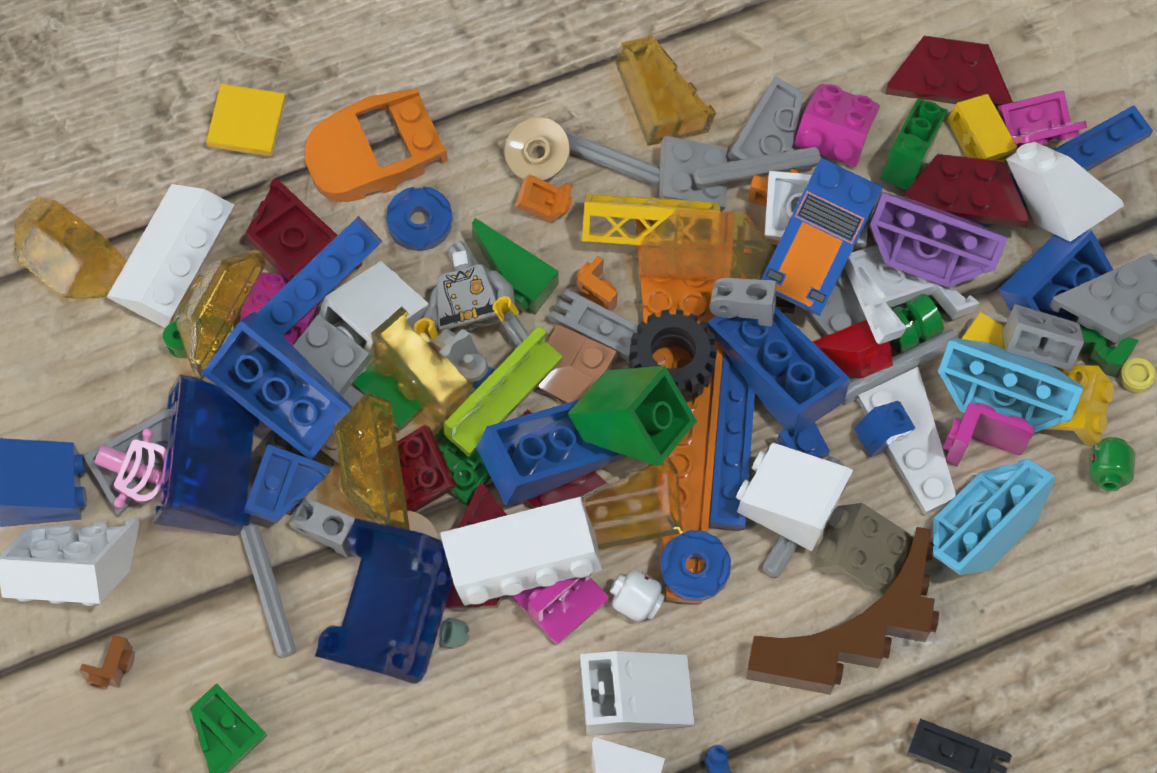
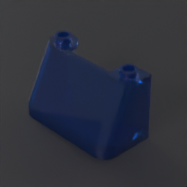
(206, 459)
(392, 604)

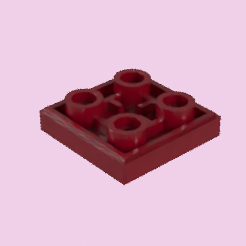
(423, 469)

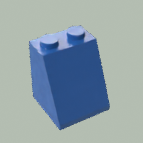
(40, 482)

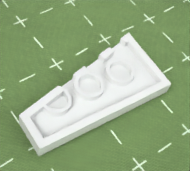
(920, 453)

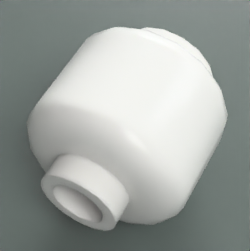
(636, 595)

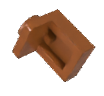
(117, 661)

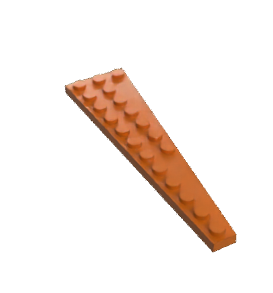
(696, 451)

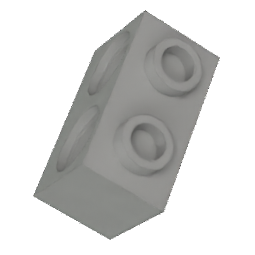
(1042, 337)

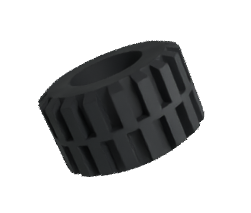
(680, 332)

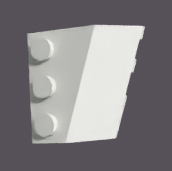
(67, 562)

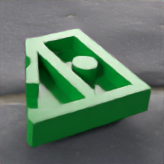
(224, 730)

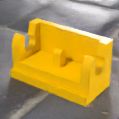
(981, 129)

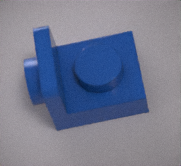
(807, 441)

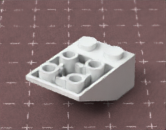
(635, 691)

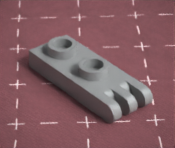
(594, 322)

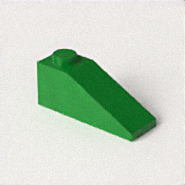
(529, 275)

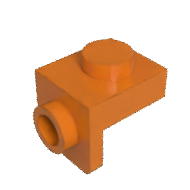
(543, 198)

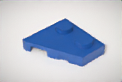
(282, 483)

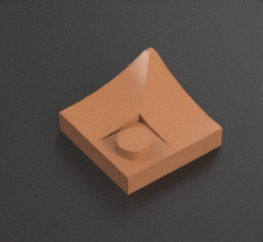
(580, 367)

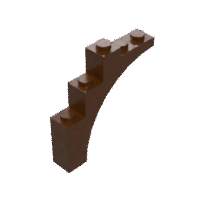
(813, 659)

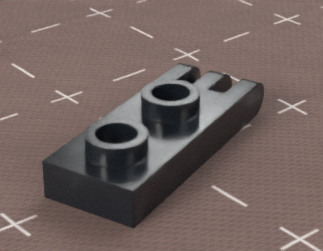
(955, 751)

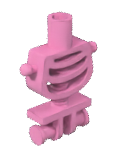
(122, 463)

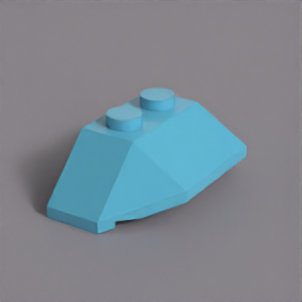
(1008, 383)
(990, 516)

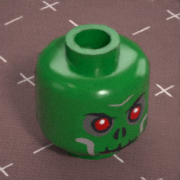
(1112, 463)

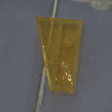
(660, 94)
(419, 368)
(636, 507)

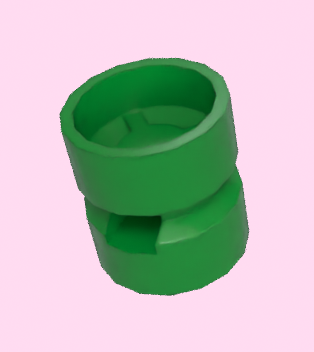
(921, 322)

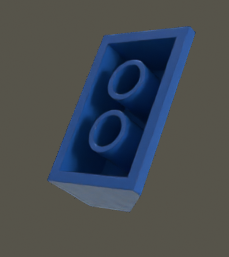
(1054, 270)

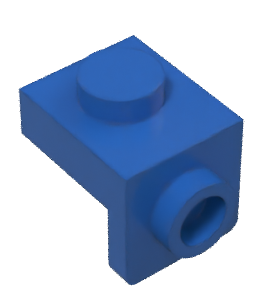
(883, 426)

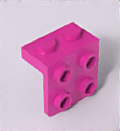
(1040, 118)
(837, 123)
(987, 426)

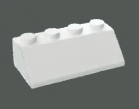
(171, 253)
(522, 551)

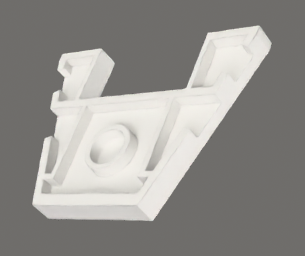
(883, 287)

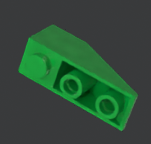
(913, 144)

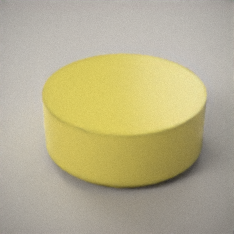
(1137, 375)

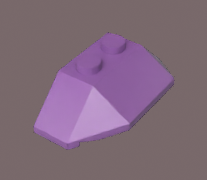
(933, 241)

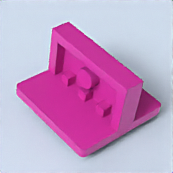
(562, 606)

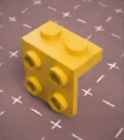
(1089, 417)

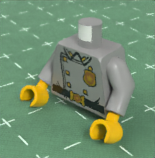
(467, 299)

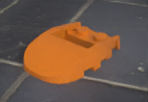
(344, 162)

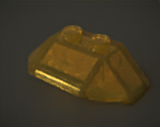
(705, 247)
(65, 251)
(216, 305)
(371, 461)

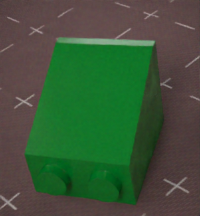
(634, 413)

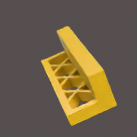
(636, 208)

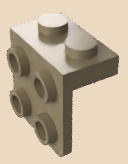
(863, 547)

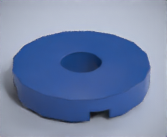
(419, 236)
(690, 585)

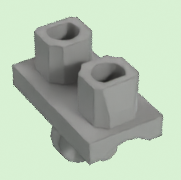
(462, 354)

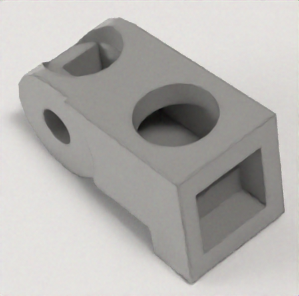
(744, 299)
(323, 525)

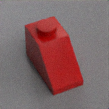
(856, 350)

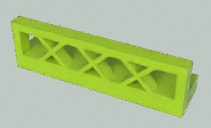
(502, 391)

